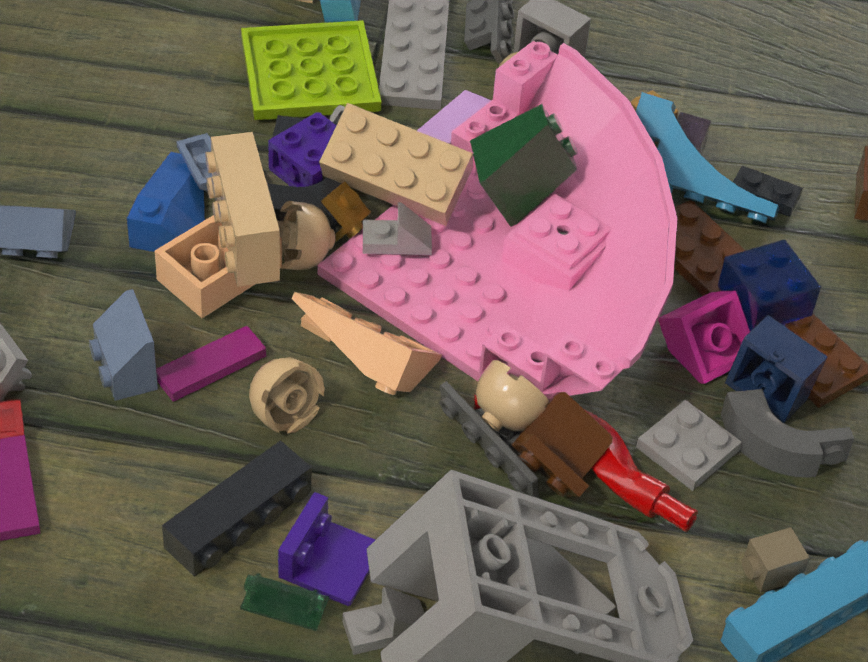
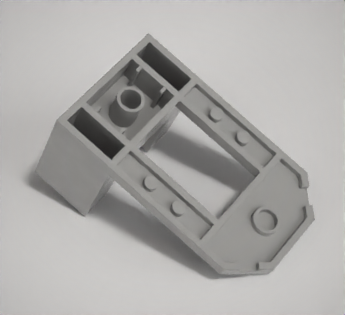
(473, 555)

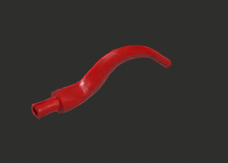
(634, 486)

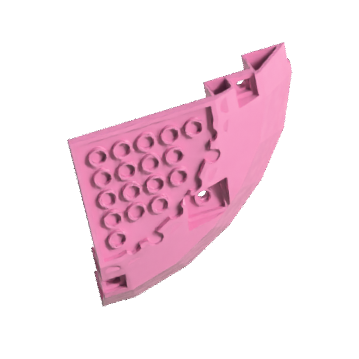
(539, 300)

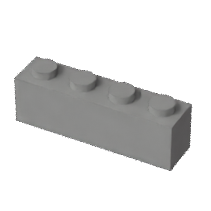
(563, 582)

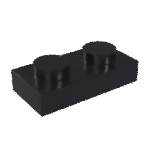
(769, 188)

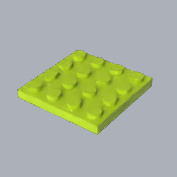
(309, 69)

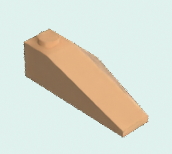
(387, 358)

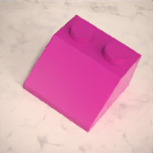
(706, 334)

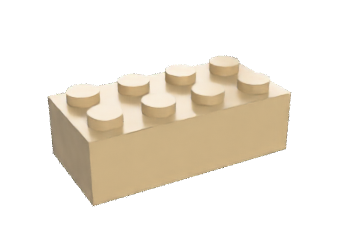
(396, 164)
(243, 209)

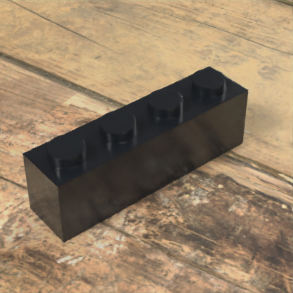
(237, 508)

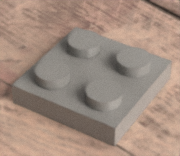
(688, 445)

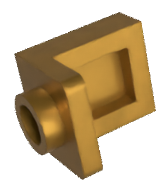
(346, 209)

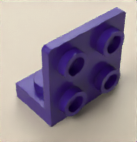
(297, 151)
(324, 554)

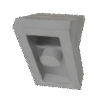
(402, 236)
(382, 623)

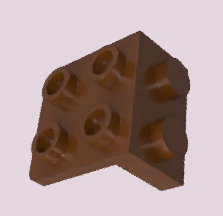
(563, 445)

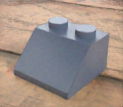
(35, 229)
(124, 349)

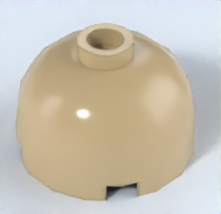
(304, 235)
(286, 394)
(508, 399)

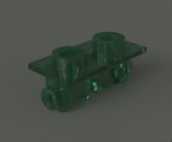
(284, 602)

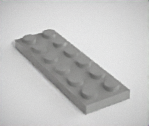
(414, 53)

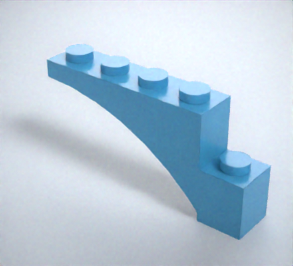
(689, 170)

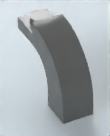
(778, 445)

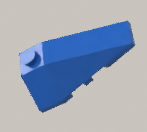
(165, 206)

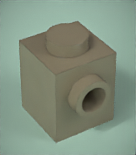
(774, 559)

